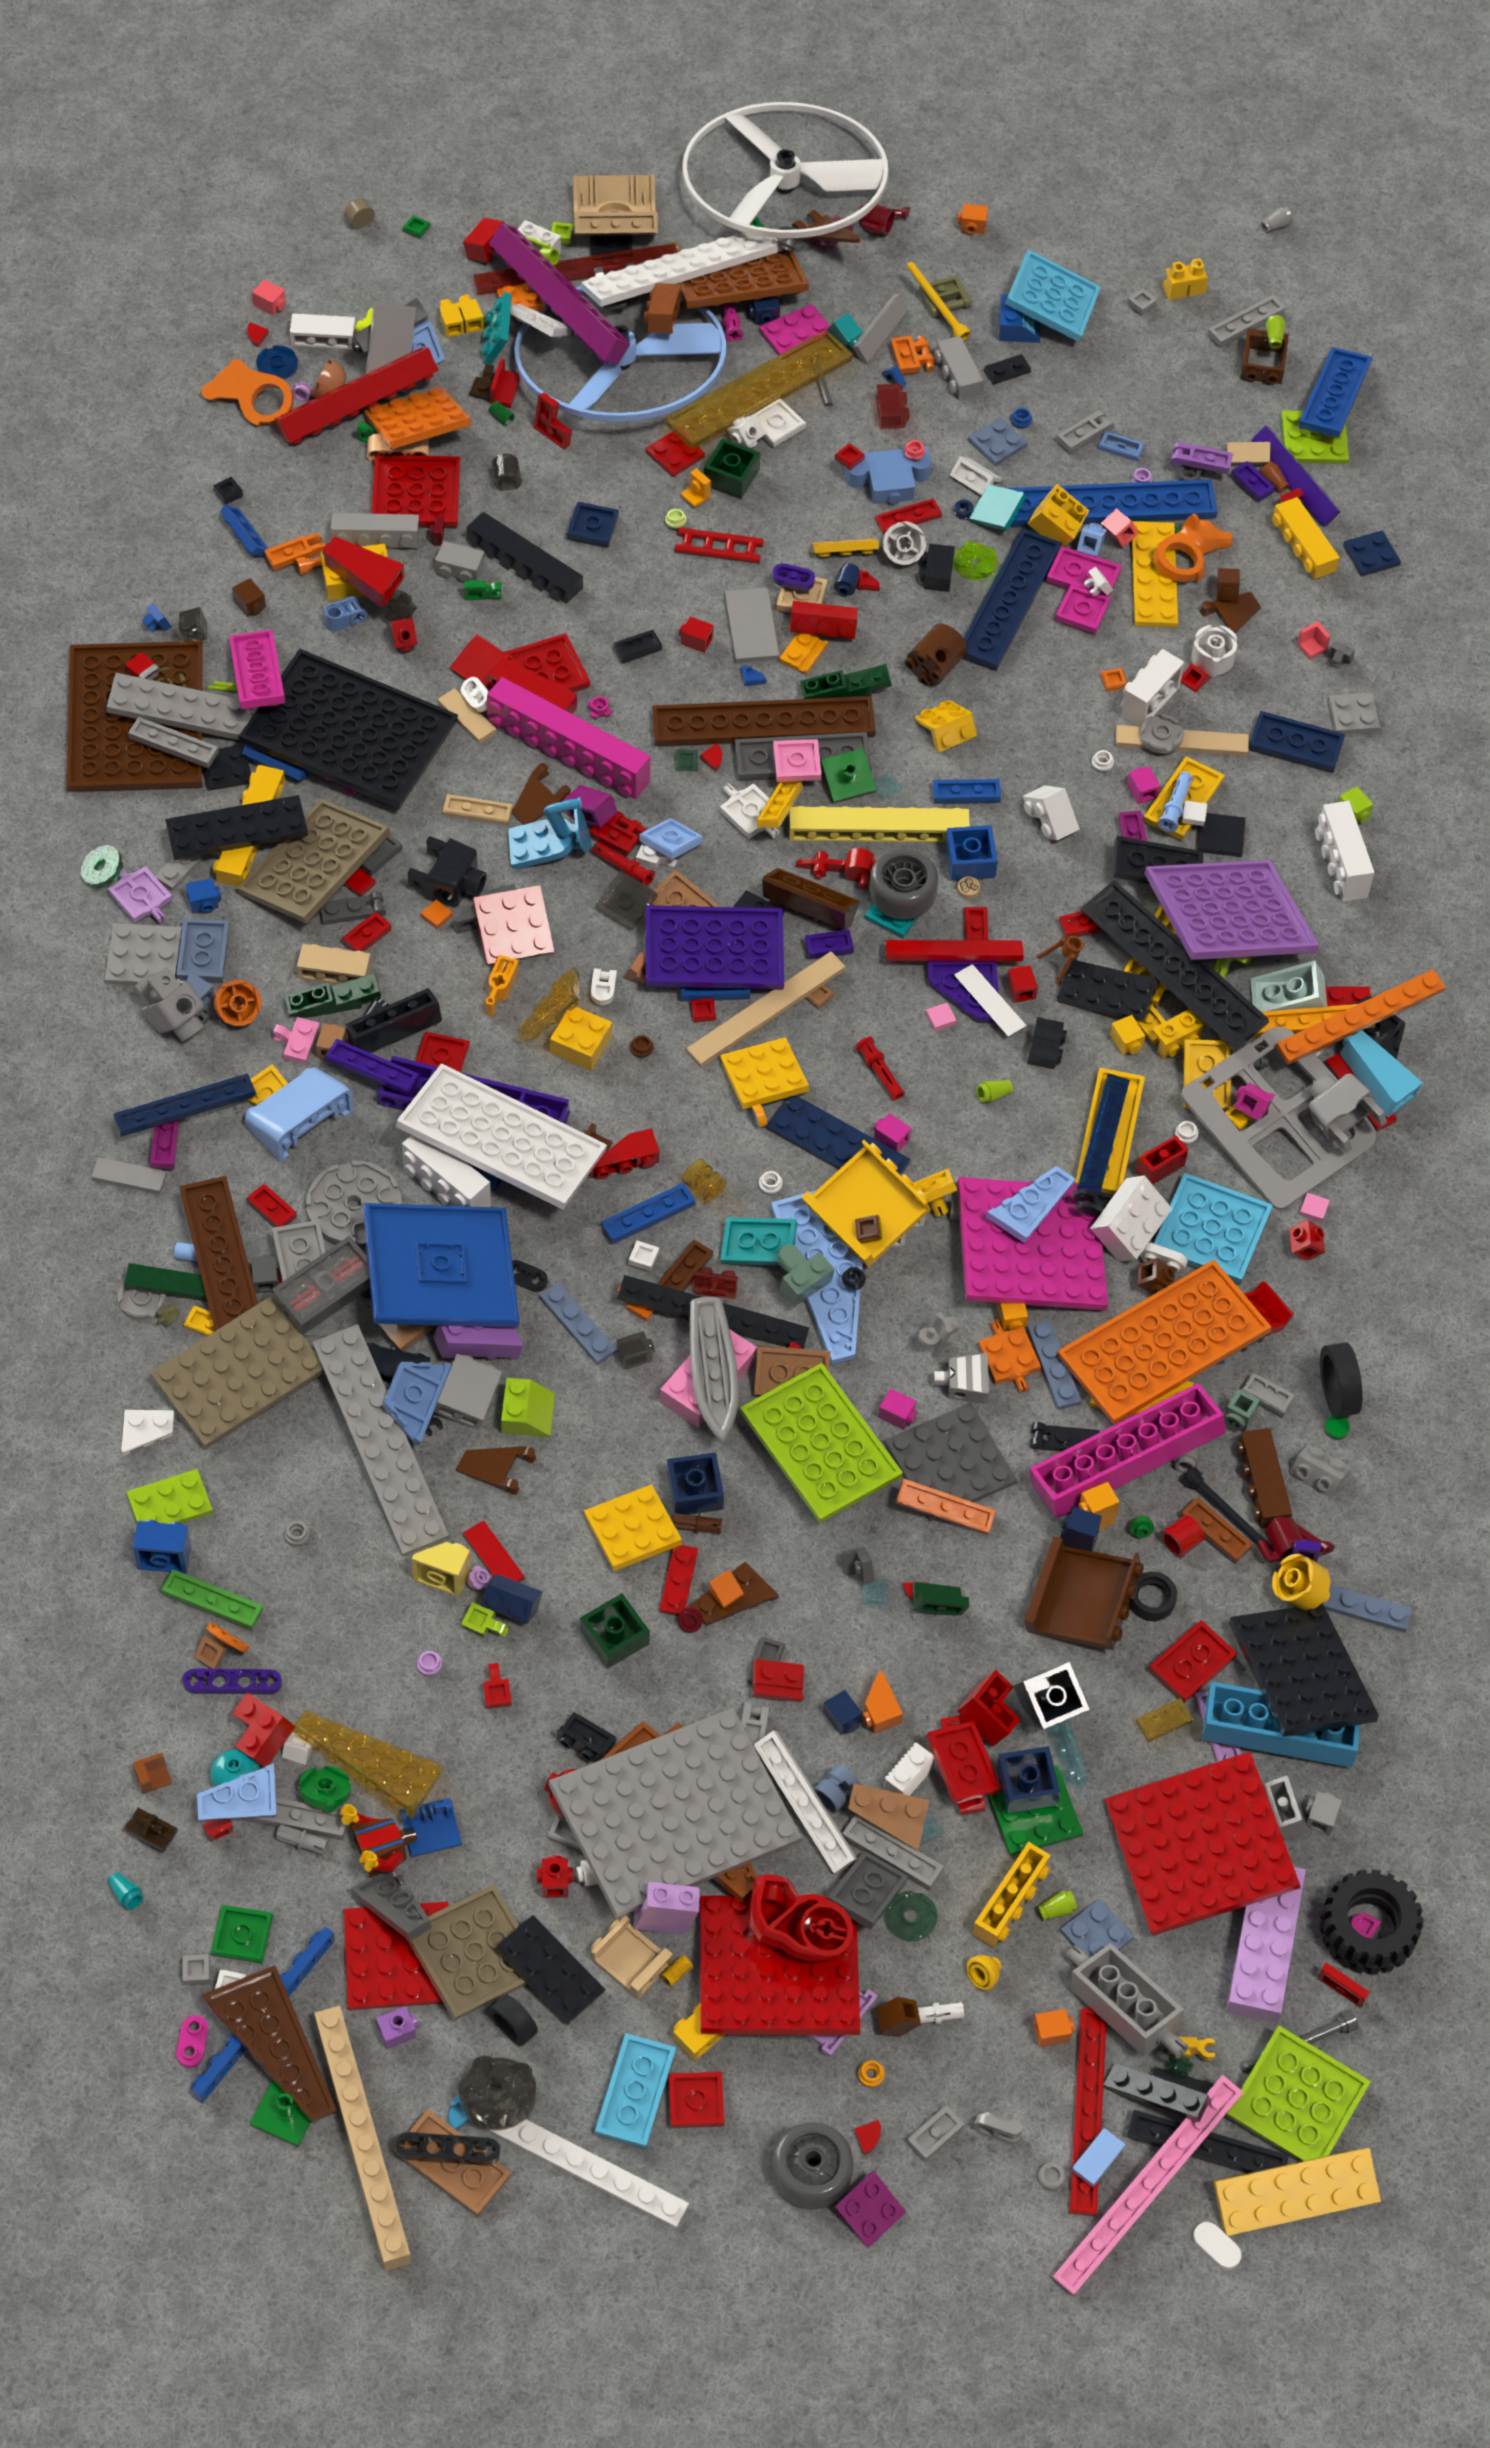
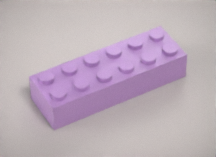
(1264, 1955)

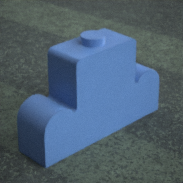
(889, 475)

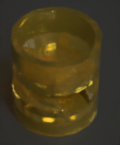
(701, 1178)

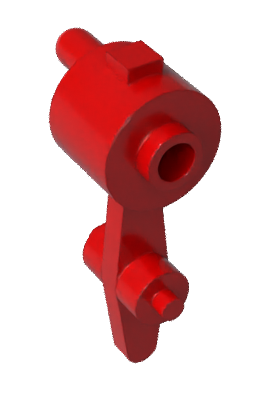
(856, 865)

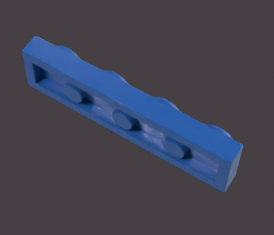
(648, 1213)

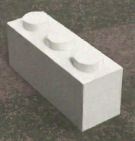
(322, 331)

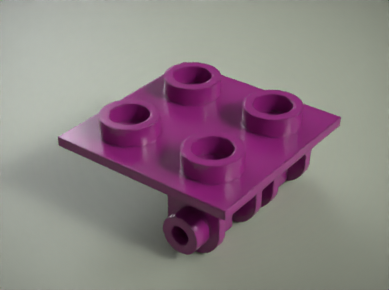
(869, 2209)

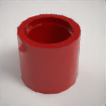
(1183, 1536)

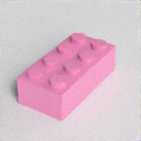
(679, 1392)

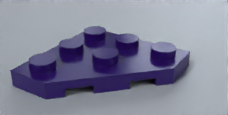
(943, 979)

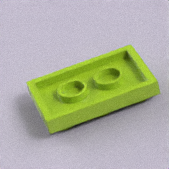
(171, 1499)

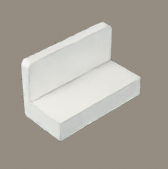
(973, 474)

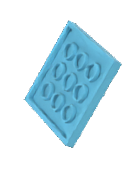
(1053, 295)
(1214, 1225)

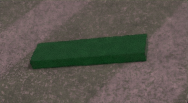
(164, 1281)

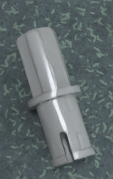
(302, 1839)

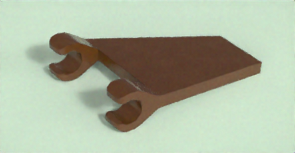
(1233, 613)
(537, 796)
(494, 1465)

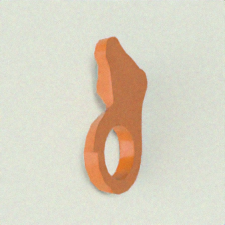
(244, 384)
(1195, 539)

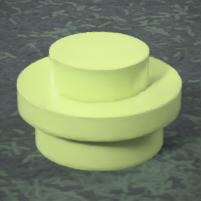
(675, 518)

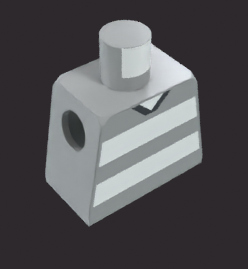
(966, 1378)

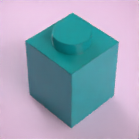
(845, 330)

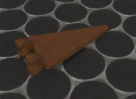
(840, 235)

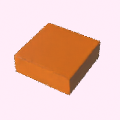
(1113, 679)
(436, 914)

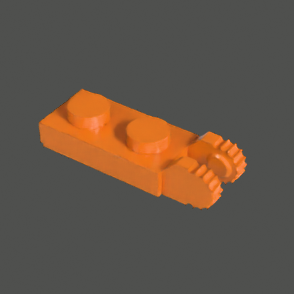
(286, 553)

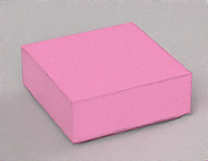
(941, 1016)
(1314, 1207)

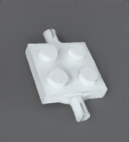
(744, 809)

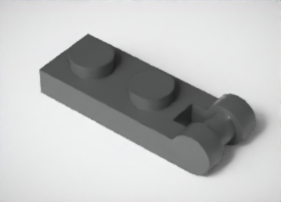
(352, 908)

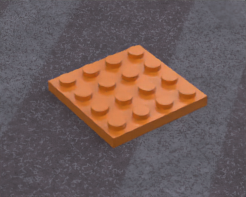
(417, 417)

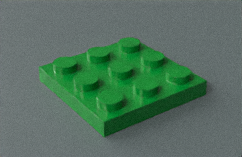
(1037, 1826)

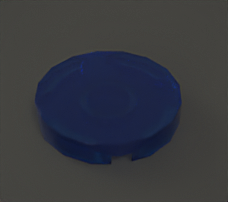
(283, 362)

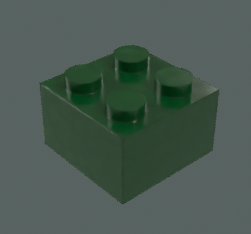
(732, 467)
(614, 1630)

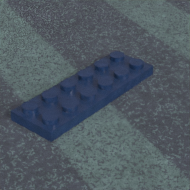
(825, 1134)

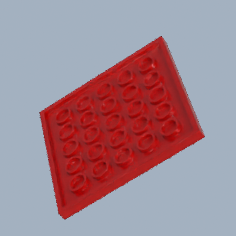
(1202, 1843)
(763, 1988)

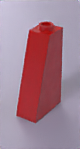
(364, 569)

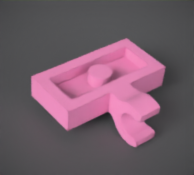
(299, 1040)

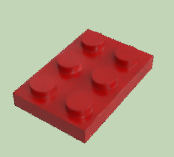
(1192, 1661)
(963, 1762)

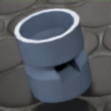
(837, 1788)

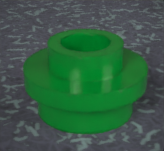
(1141, 1527)

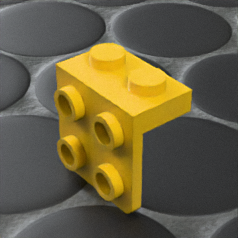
(948, 724)

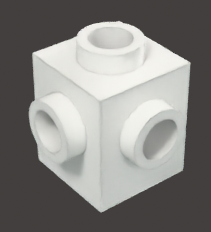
(746, 431)

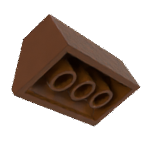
(809, 898)

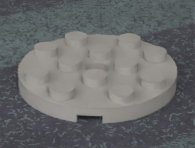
(339, 1185)

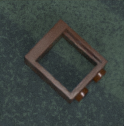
(1256, 340)

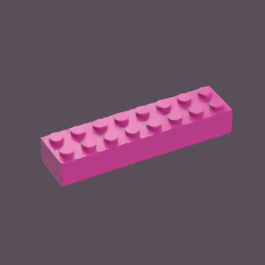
(568, 738)
(1128, 1449)

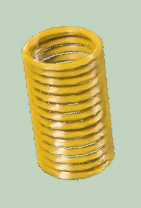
(679, 1963)

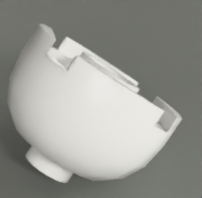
(904, 543)

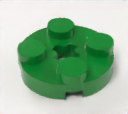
(321, 1798)

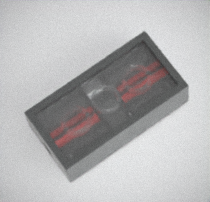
(323, 1286)

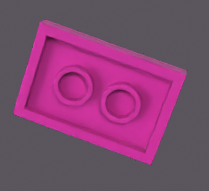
(793, 328)
(1074, 566)

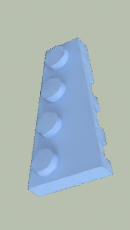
(1032, 1204)

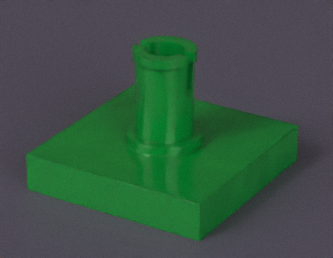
(848, 775)
(280, 2117)

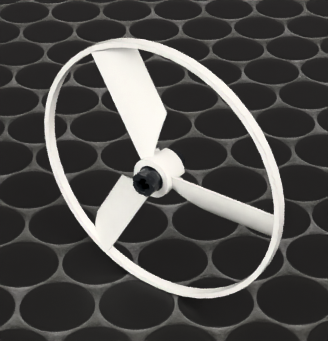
(786, 171)

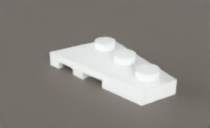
(540, 321)

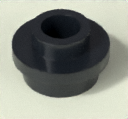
(856, 1273)

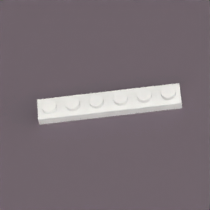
(805, 1802)

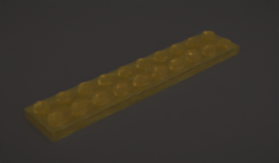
(758, 389)

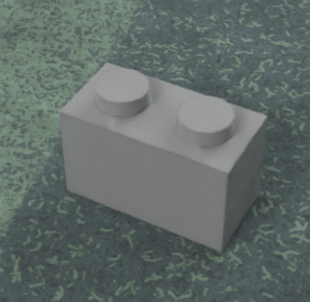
(459, 562)
(1286, 1807)

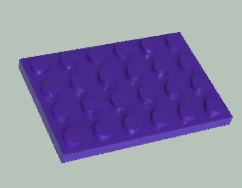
(714, 947)

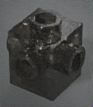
(399, 606)

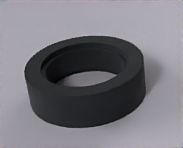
(1341, 1379)

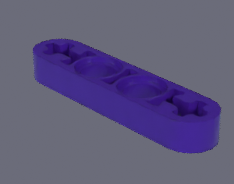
(232, 1677)

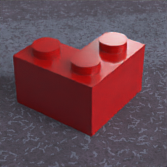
(988, 1710)
(266, 1730)

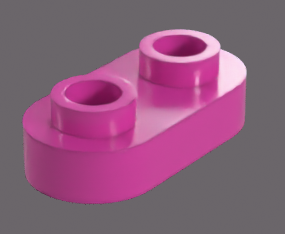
(192, 2040)

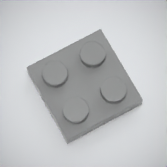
(1354, 713)

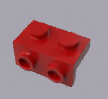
(1270, 1307)

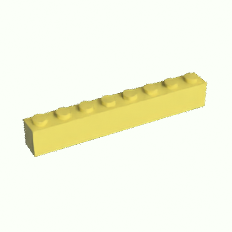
(874, 824)

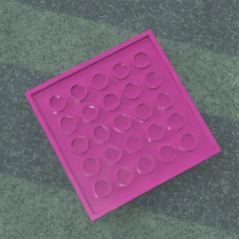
(1052, 1268)

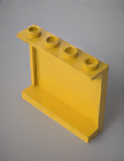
(864, 1189)

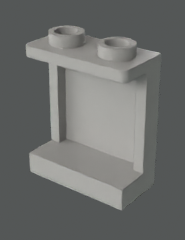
(467, 1391)

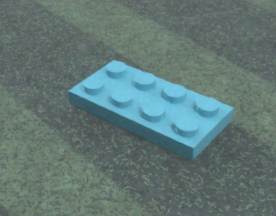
(635, 2091)

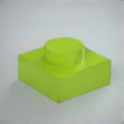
(565, 230)

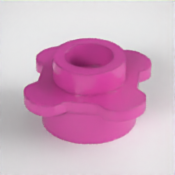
(599, 702)

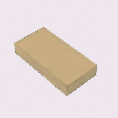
(1254, 452)

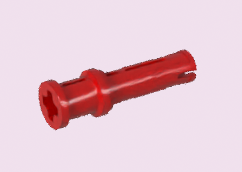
(629, 867)
(875, 1060)

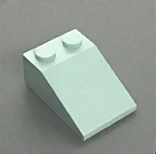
(1290, 988)

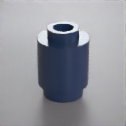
(847, 579)

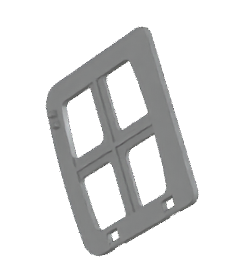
(1280, 1115)

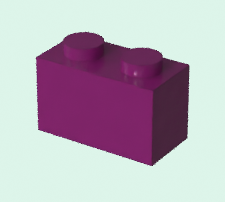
(595, 805)

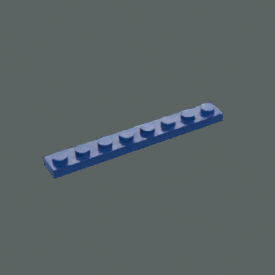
(224, 2062)

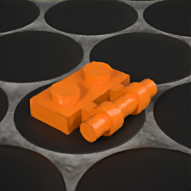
(906, 356)

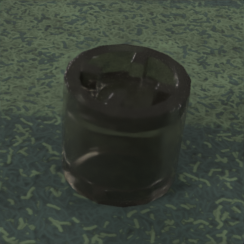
(506, 472)

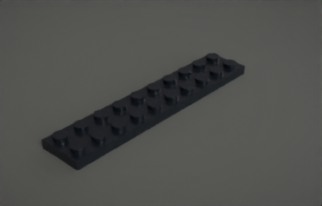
(1165, 958)

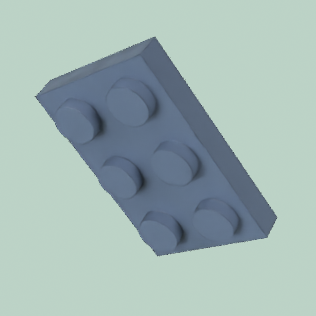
(203, 949)

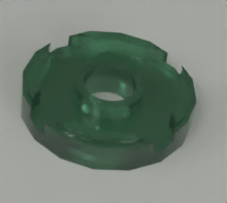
(95, 859)
(909, 1930)

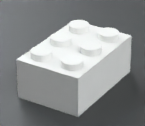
(1151, 687)
(1131, 1218)

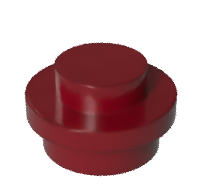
(690, 1619)

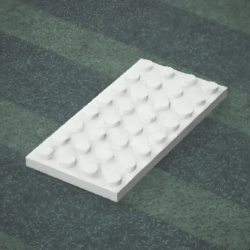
(501, 1136)

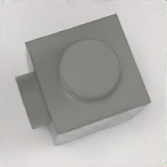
(1322, 1812)

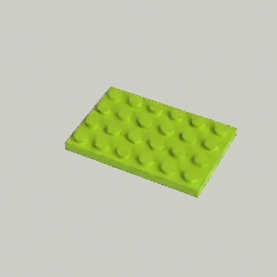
(821, 1442)

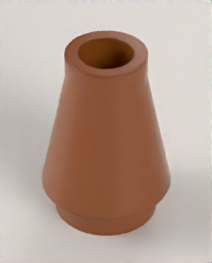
(1274, 476)

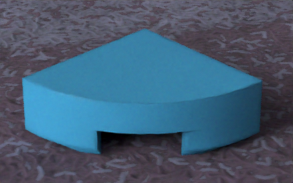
(456, 2116)

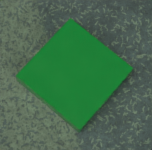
(242, 1934)

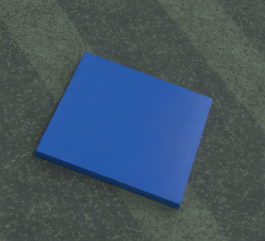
(440, 1265)

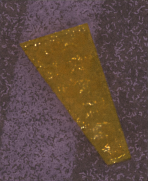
(379, 1765)

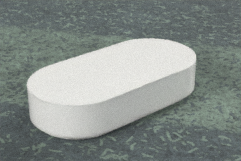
(1217, 2245)

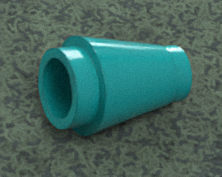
(125, 1891)

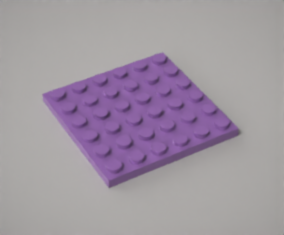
(1231, 909)

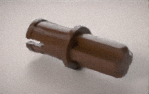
(697, 1523)

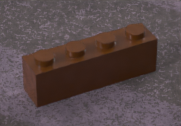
(1264, 1476)

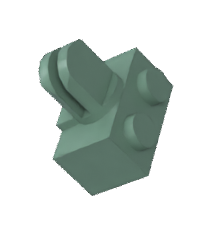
(803, 1275)

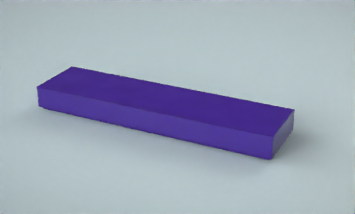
(372, 1067)

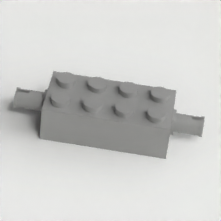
(1127, 2000)

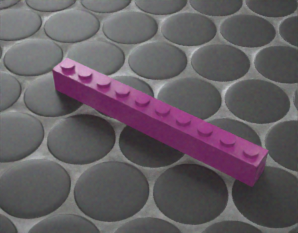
(559, 294)

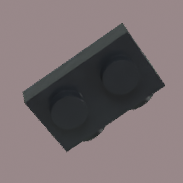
(585, 1737)

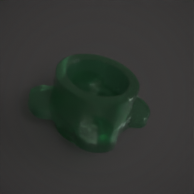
(1180, 2065)

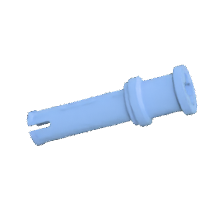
(1173, 809)

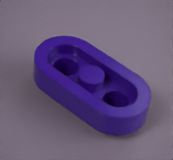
(793, 577)

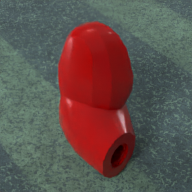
(800, 1925)

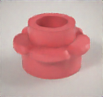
(914, 450)

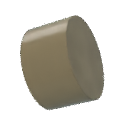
(359, 213)

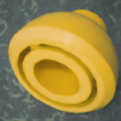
(984, 1971)

